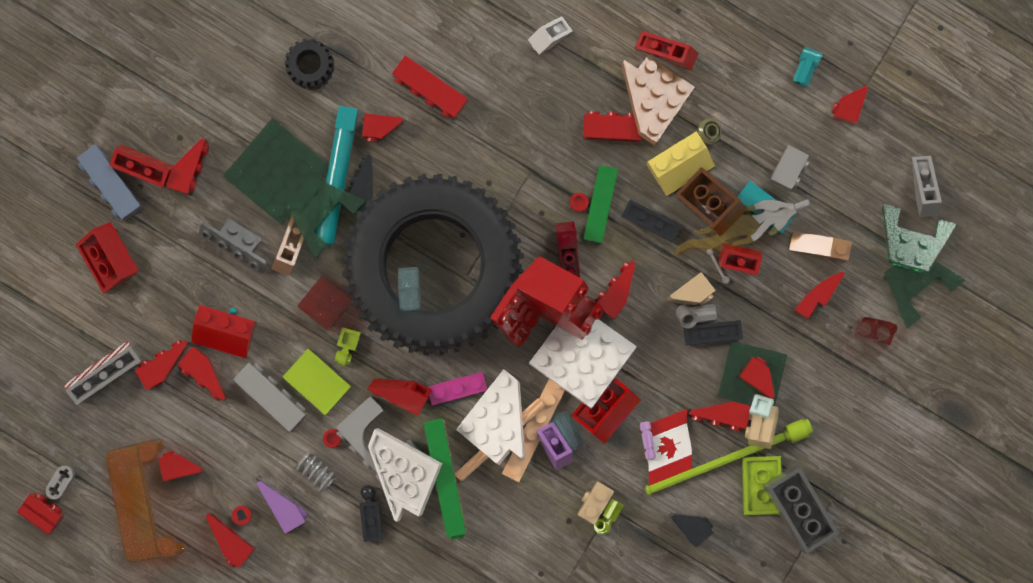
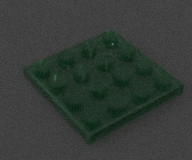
(275, 170)

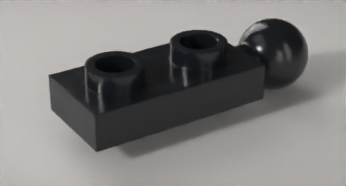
(370, 515)

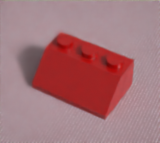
(107, 257)
(223, 331)
(608, 412)

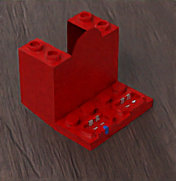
(550, 294)

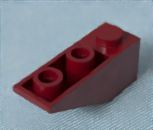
(568, 247)

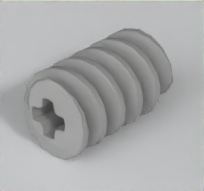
(315, 472)

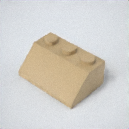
(693, 292)

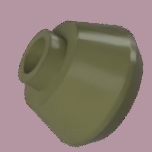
(709, 131)

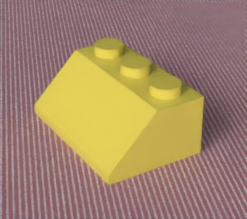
(680, 162)

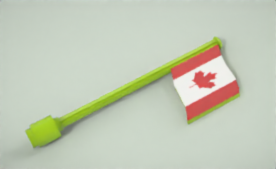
(674, 450)

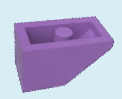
(555, 446)

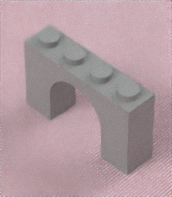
(354, 428)

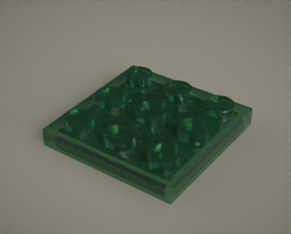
(738, 356)

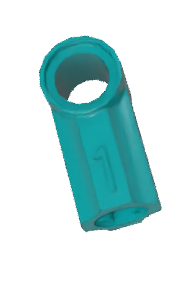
(808, 63)

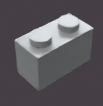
(789, 168)

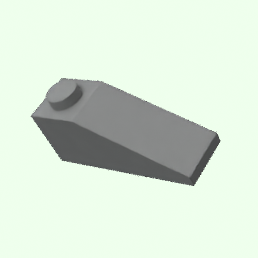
(926, 186)

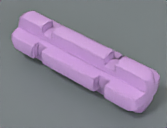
(647, 440)

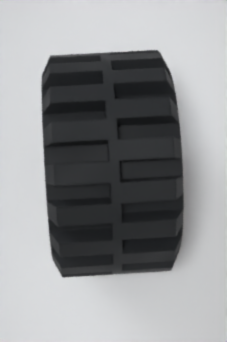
(298, 52)

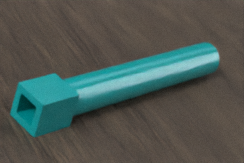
(338, 165)

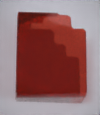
(874, 327)

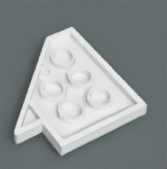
(496, 420)
(403, 473)

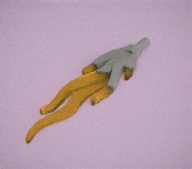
(750, 225)

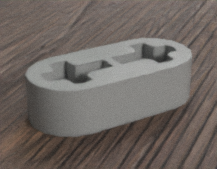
(63, 484)

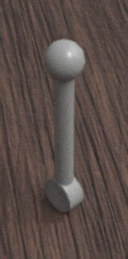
(725, 279)

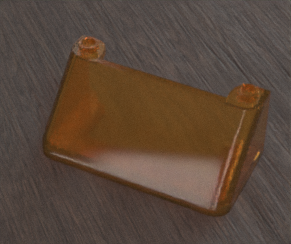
(134, 503)

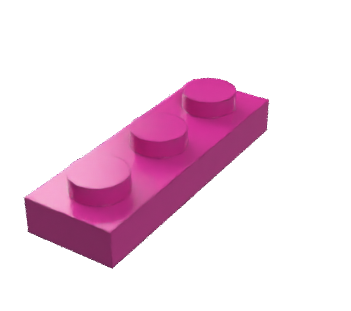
(457, 388)

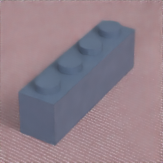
(109, 182)

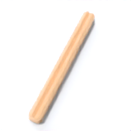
(480, 457)

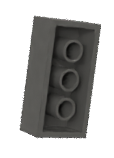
(800, 509)

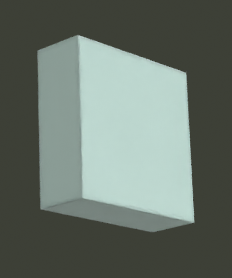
(761, 406)

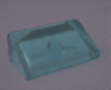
(568, 430)

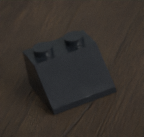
(693, 527)

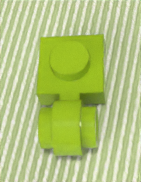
(348, 341)
(610, 514)

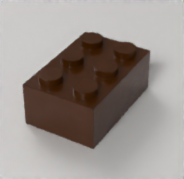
(711, 201)

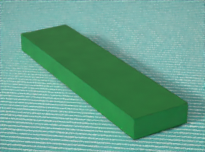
(600, 204)

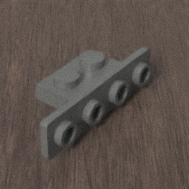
(237, 242)

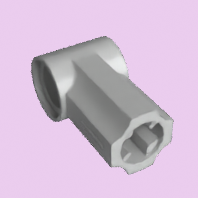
(695, 314)

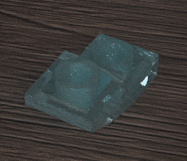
(409, 288)

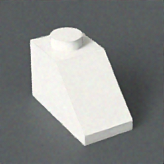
(550, 35)

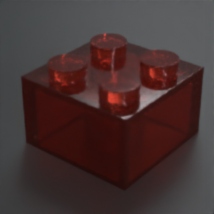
(324, 303)

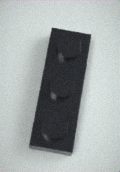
(651, 221)
(713, 332)

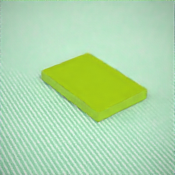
(316, 381)
(755, 473)

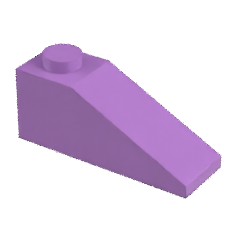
(284, 509)

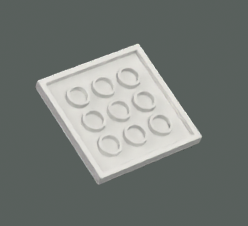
(583, 365)

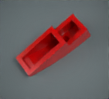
(818, 295)

